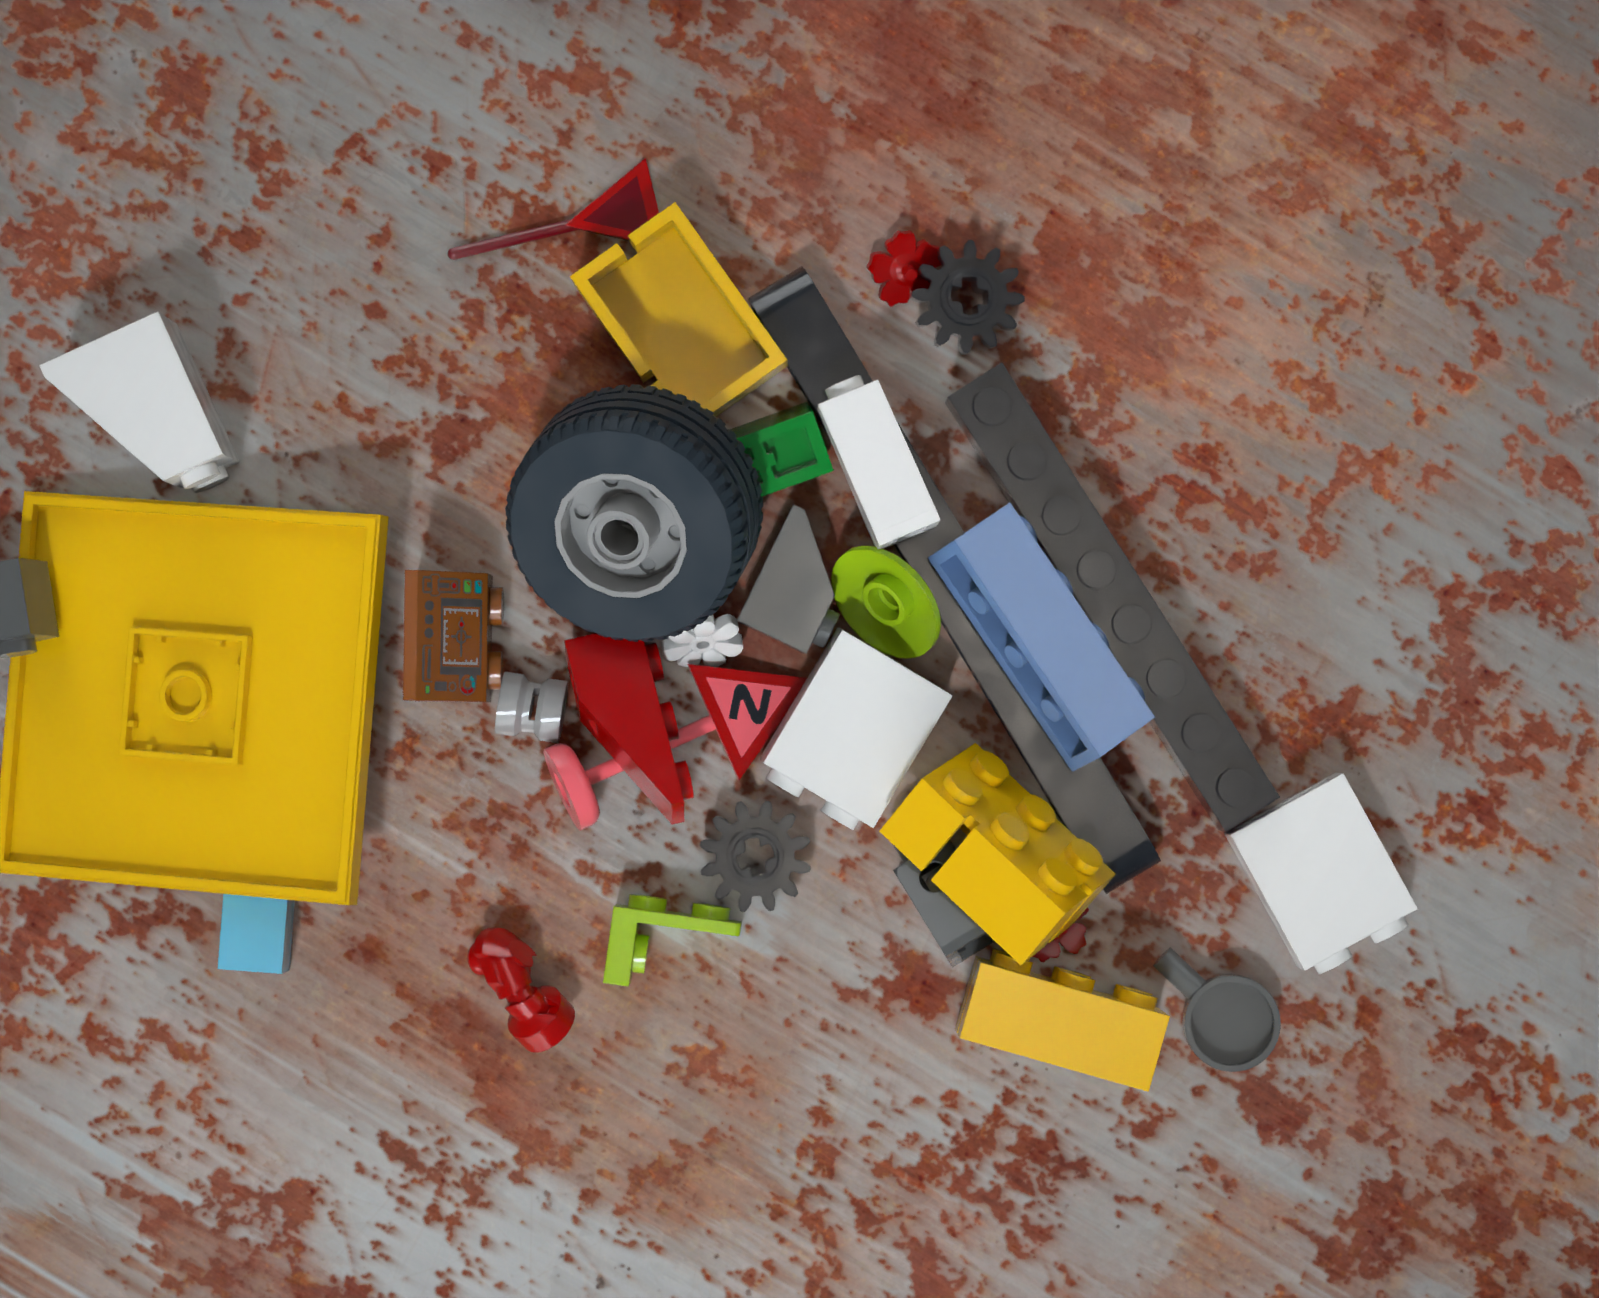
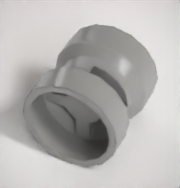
(517, 704)

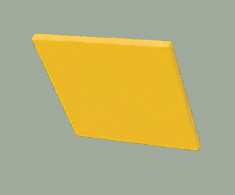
(197, 699)

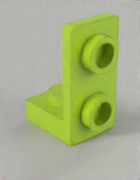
(629, 950)

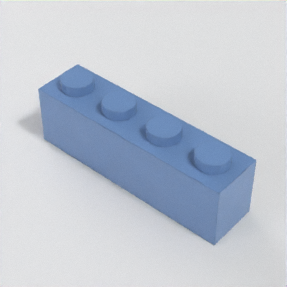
(1042, 637)

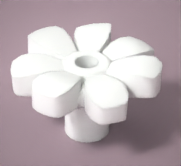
(708, 641)

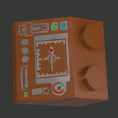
(451, 636)

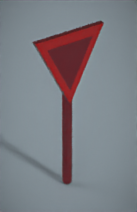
(613, 214)

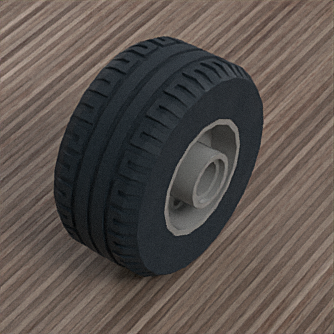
(634, 513)

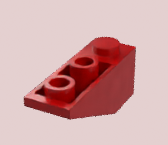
(623, 712)

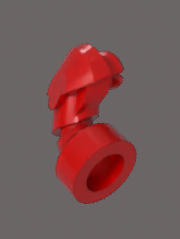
(537, 1014)

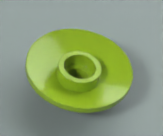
(886, 602)

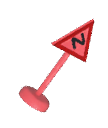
(740, 706)

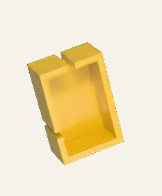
(680, 315)
(1017, 866)
(1063, 1020)

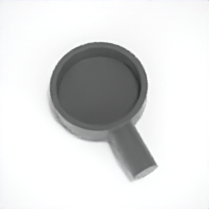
(1227, 1018)

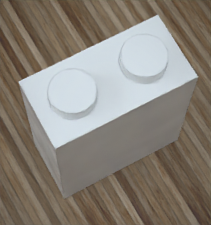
(853, 730)
(1322, 874)

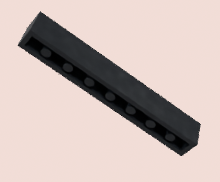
(1112, 596)

